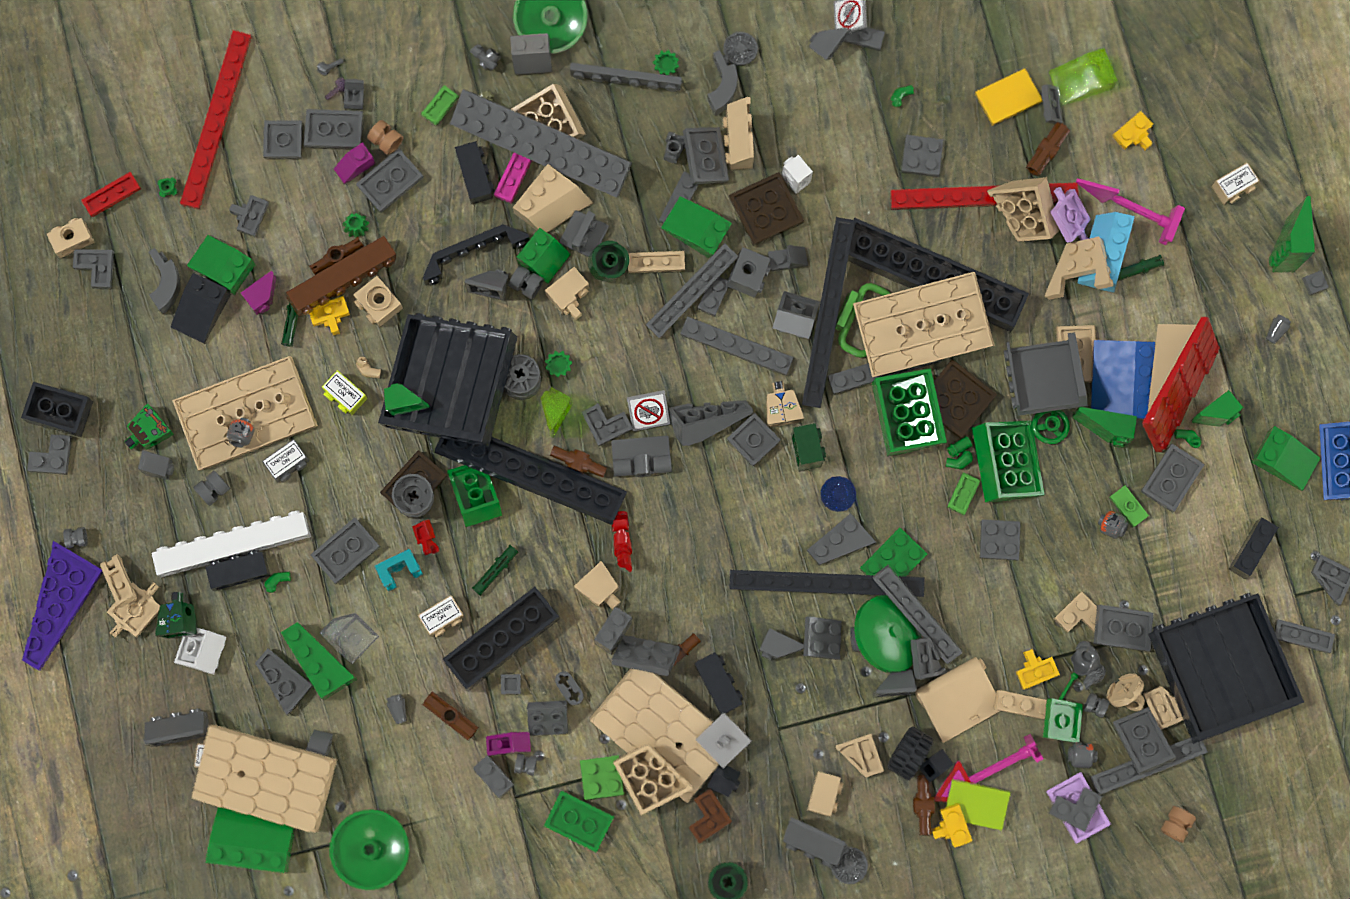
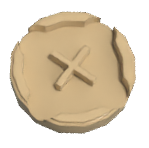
(1127, 691)

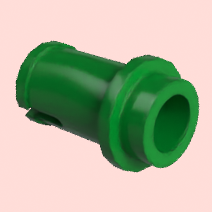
(958, 447)

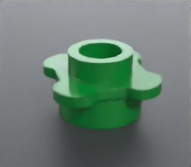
(162, 183)

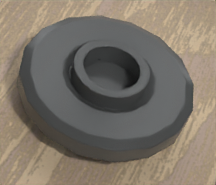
(740, 48)
(852, 866)

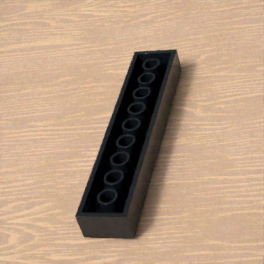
(918, 266)

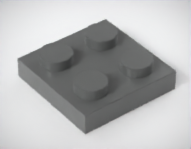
(283, 139)
(922, 156)
(753, 439)
(999, 540)
(822, 638)

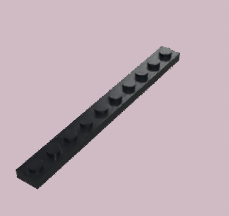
(828, 312)
(815, 582)

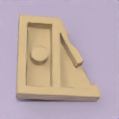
(1163, 707)
(863, 755)

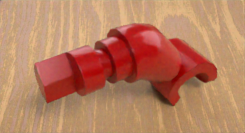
(622, 541)

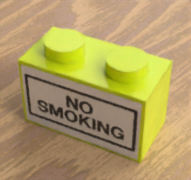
(344, 393)

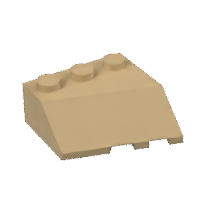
(552, 109)
(739, 135)
(550, 200)
(1027, 208)
(650, 778)

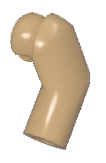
(365, 369)

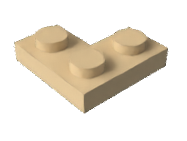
(1078, 609)

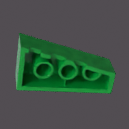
(318, 663)

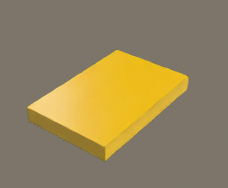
(1008, 97)

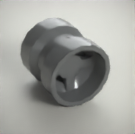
(74, 537)
(1096, 705)
(530, 765)

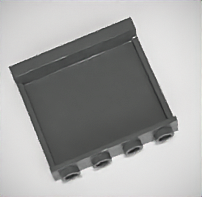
(1046, 376)

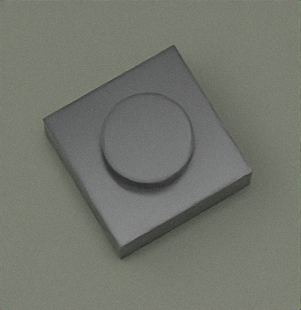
(1315, 282)
(510, 684)

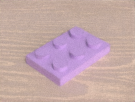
(1070, 790)

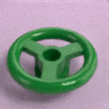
(1055, 420)

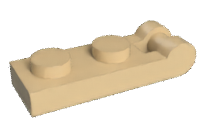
(118, 581)

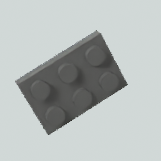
(333, 129)
(705, 155)
(389, 180)
(1172, 478)
(345, 550)
(1123, 628)
(645, 655)
(1144, 741)

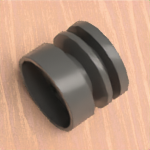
(525, 386)
(408, 485)

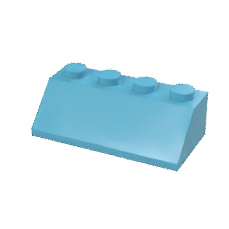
(1115, 232)

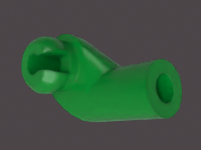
(899, 93)
(1189, 435)
(960, 463)
(274, 579)

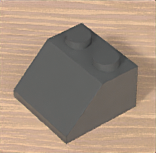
(531, 53)
(796, 315)

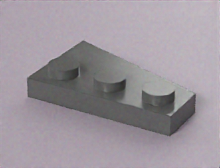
(841, 540)

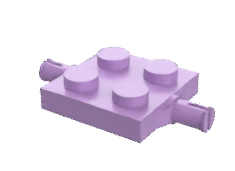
(1070, 215)

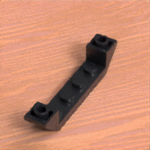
(516, 238)

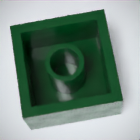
(807, 447)

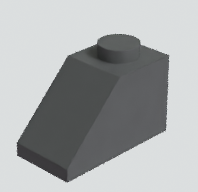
(827, 42)
(155, 465)
(778, 645)

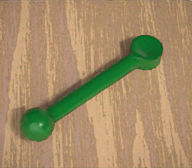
(1074, 676)

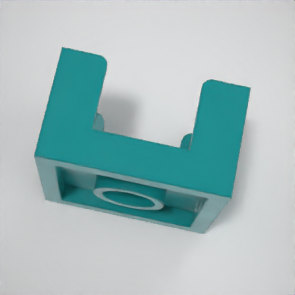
(395, 565)

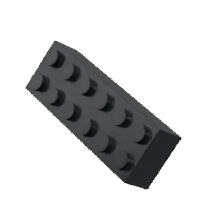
(501, 638)

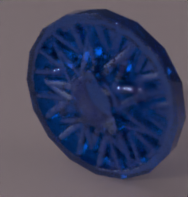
(838, 494)

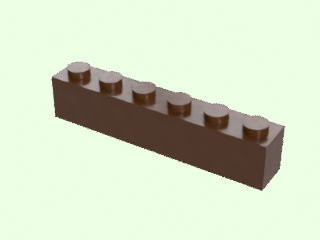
(341, 276)

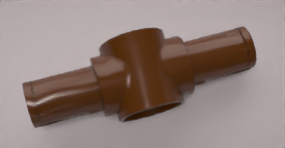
(344, 250)
(578, 461)
(923, 805)

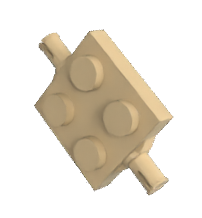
(136, 614)

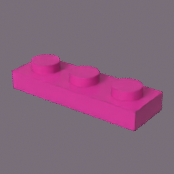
(512, 178)

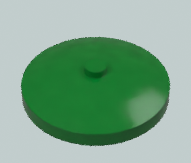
(561, 19)
(885, 635)
(369, 849)

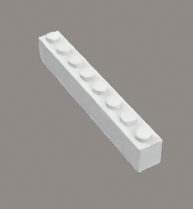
(224, 545)

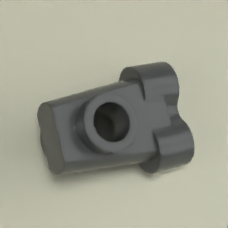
(488, 58)
(673, 147)

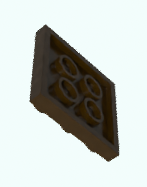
(766, 208)
(961, 398)

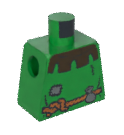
(147, 429)

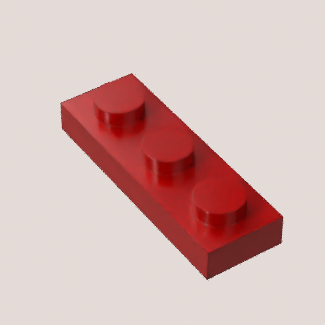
(111, 194)

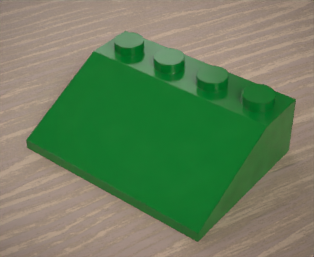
(1295, 241)
(908, 412)
(1008, 461)
(249, 842)

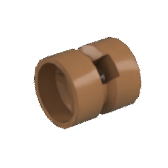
(385, 137)
(1178, 823)

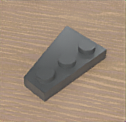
(283, 680)

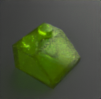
(555, 408)

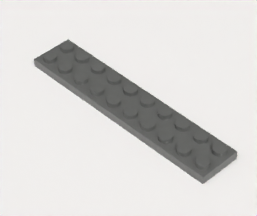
(541, 143)

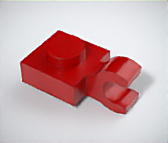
(424, 535)

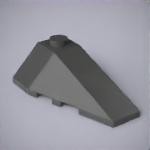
(701, 422)

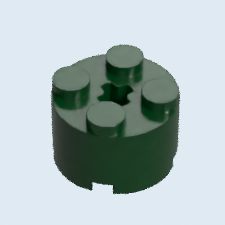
(613, 252)
(724, 871)

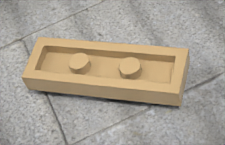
(656, 262)
(1020, 704)

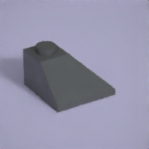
(489, 284)
(897, 684)

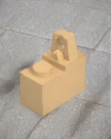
(566, 291)

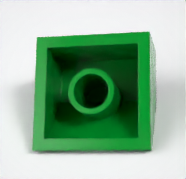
(543, 255)
(1221, 411)

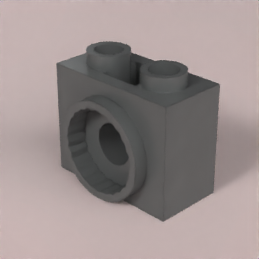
(758, 267)

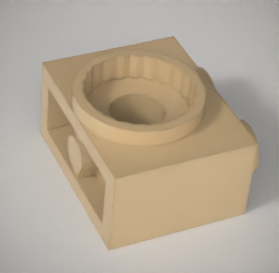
(376, 312)

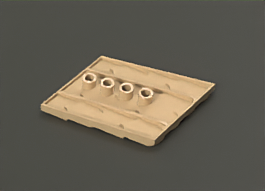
(907, 325)
(265, 396)
(653, 713)
(264, 778)

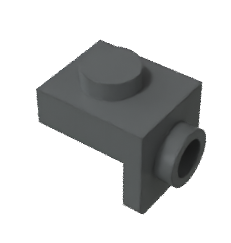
(353, 94)

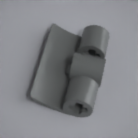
(641, 456)

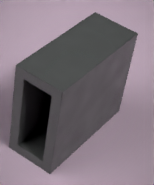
(613, 630)

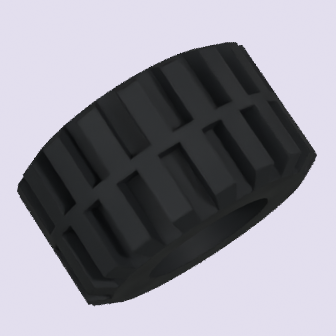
(910, 753)

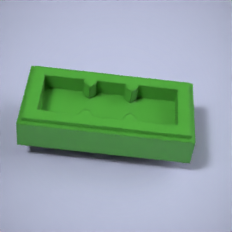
(440, 105)
(963, 493)
(1129, 506)

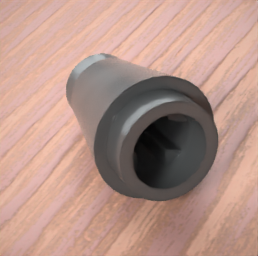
(1278, 328)
(397, 708)

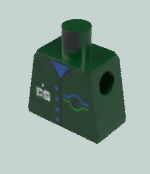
(176, 618)

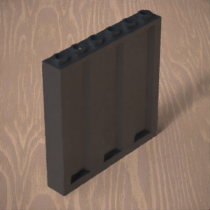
(455, 371)
(1225, 667)

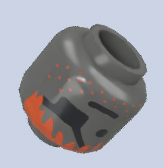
(240, 432)
(1113, 524)
(1082, 755)

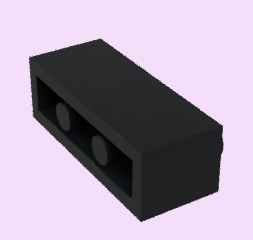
(474, 172)
(1253, 548)
(237, 570)
(719, 683)

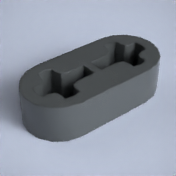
(565, 691)

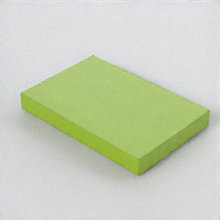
(979, 803)

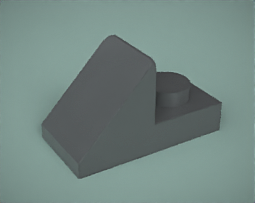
(788, 258)

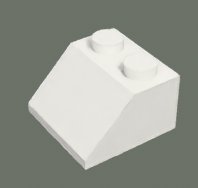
(201, 651)

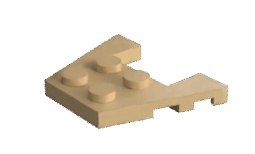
(1078, 260)

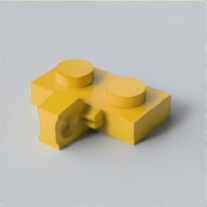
(1134, 132)
(330, 314)
(1036, 670)
(953, 826)

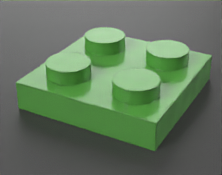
(601, 778)

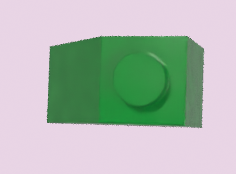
(401, 400)

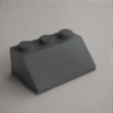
(176, 728)
(814, 843)

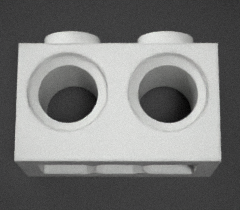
(796, 173)

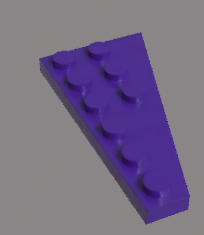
(60, 598)

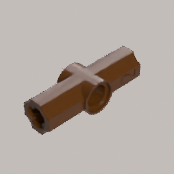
(1047, 149)
(440, 707)

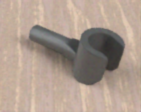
(324, 69)

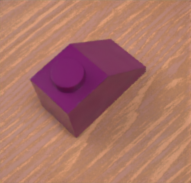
(354, 163)
(261, 293)
(508, 743)

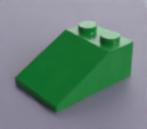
(696, 226)
(221, 264)
(1109, 426)
(1286, 458)
(474, 495)

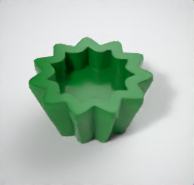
(666, 63)
(355, 225)
(558, 363)

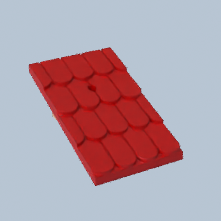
(1179, 366)

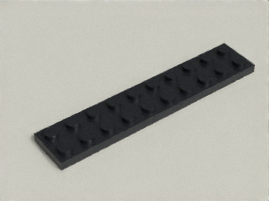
(538, 476)

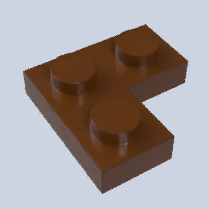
(714, 817)

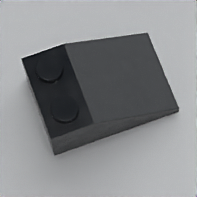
(199, 308)

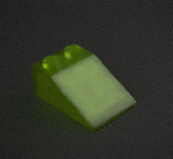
(1084, 76)

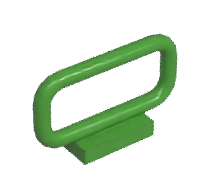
(847, 315)

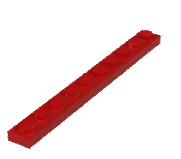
(215, 120)
(955, 197)

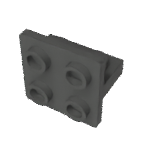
(583, 233)
(547, 718)

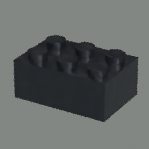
(57, 409)

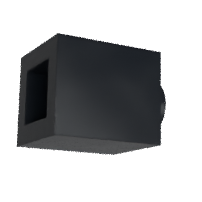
(936, 765)
(725, 780)

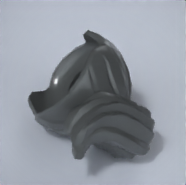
(1087, 662)

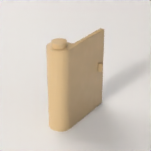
(958, 699)

